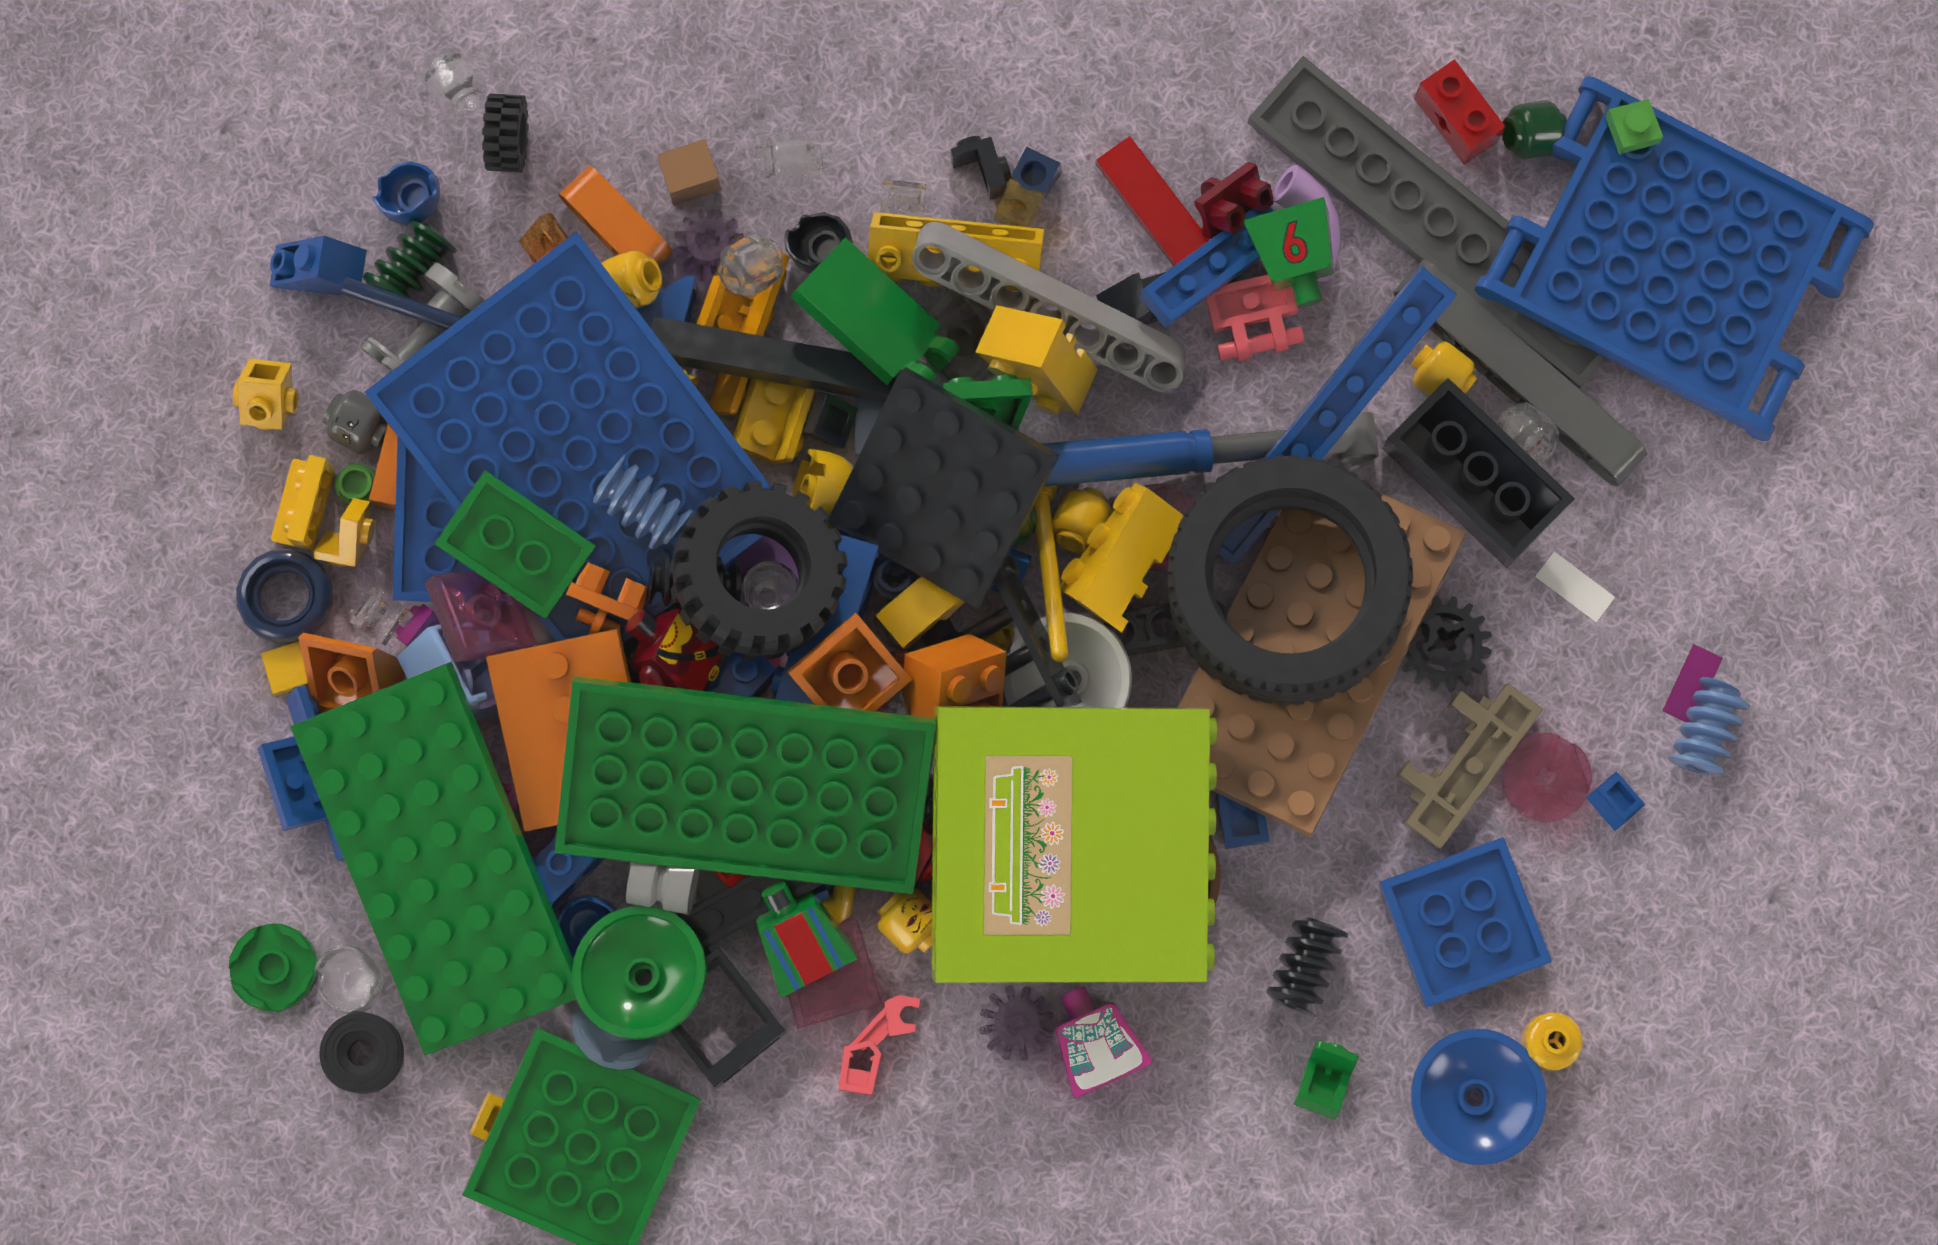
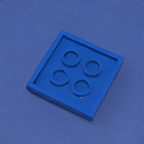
(1464, 922)

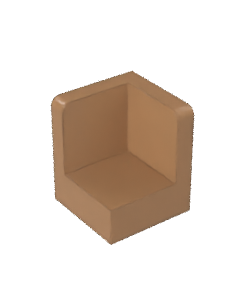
(689, 172)

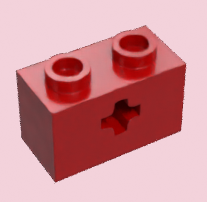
(1459, 112)

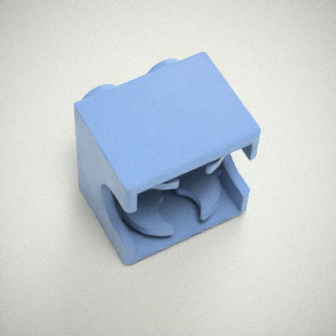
(431, 651)

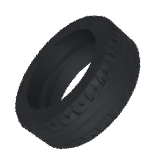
(1308, 487)

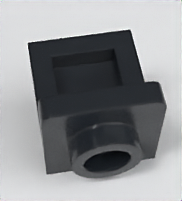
(993, 168)

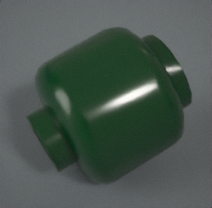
(1533, 129)

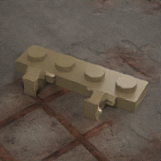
(1491, 736)

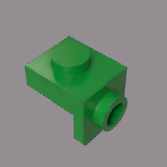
(1325, 1079)

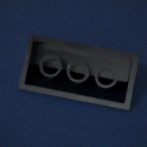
(1477, 472)

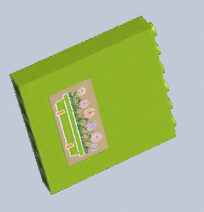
(1072, 844)

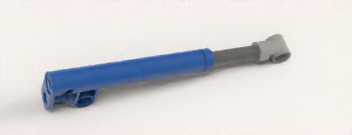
(1185, 452)

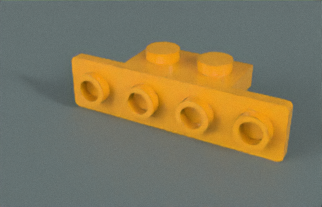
(740, 314)

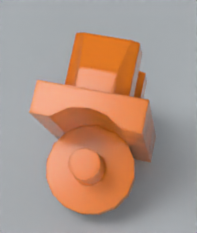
(589, 589)

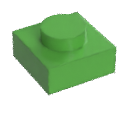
(1634, 126)

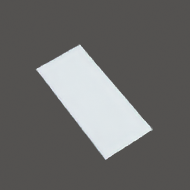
(1575, 586)

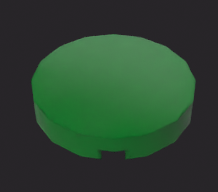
(286, 966)

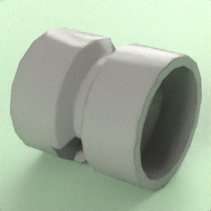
(668, 884)

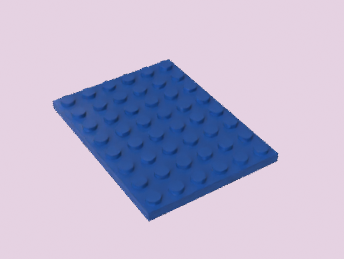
(548, 397)

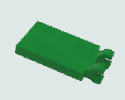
(872, 315)

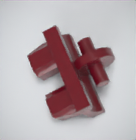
(1227, 201)

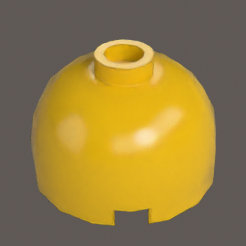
(822, 479)

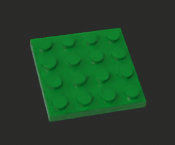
(580, 1145)

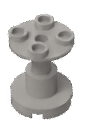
(450, 297)

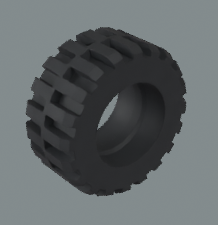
(791, 525)

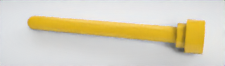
(1050, 576)

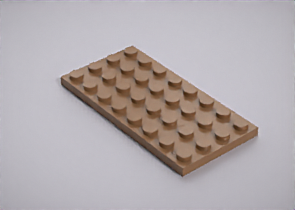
(1295, 601)

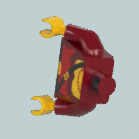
(672, 653)

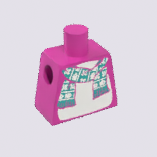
(1097, 1044)

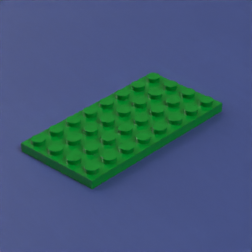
(744, 785)
(437, 858)

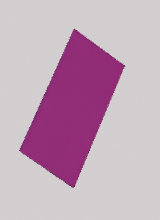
(1697, 665)

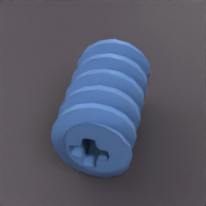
(640, 504)
(1708, 727)

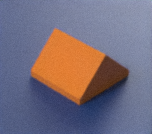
(850, 669)
(345, 670)

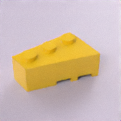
(1038, 350)

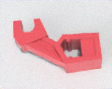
(884, 1024)

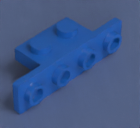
(289, 777)

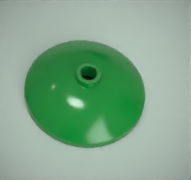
(621, 950)

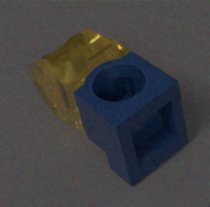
(1027, 189)

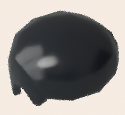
(815, 239)

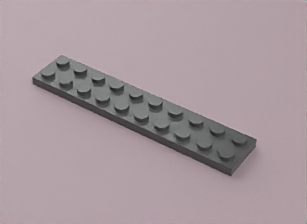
(1404, 197)

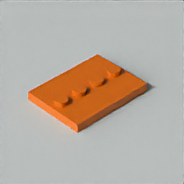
(533, 711)

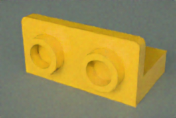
(773, 420)
(303, 503)

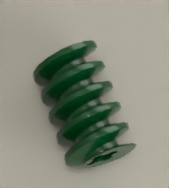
(410, 261)

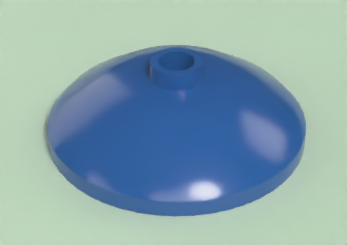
(1509, 1088)

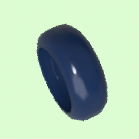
(264, 568)

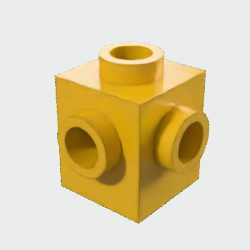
(265, 394)

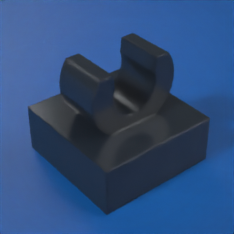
(830, 420)

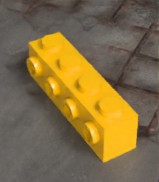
(895, 235)

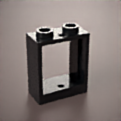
(747, 1050)

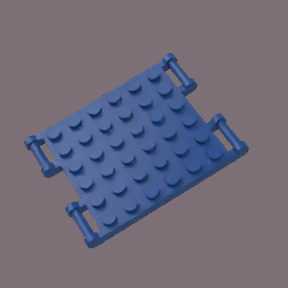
(1678, 261)

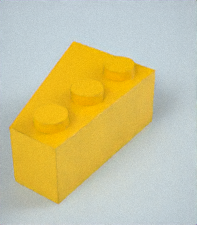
(1121, 554)

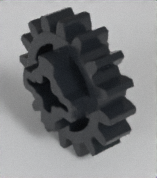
(1454, 658)

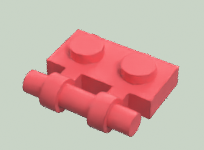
(1249, 304)

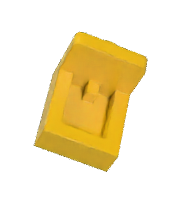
(354, 536)

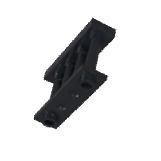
(1059, 681)

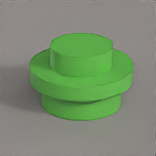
(354, 482)

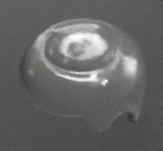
(350, 978)

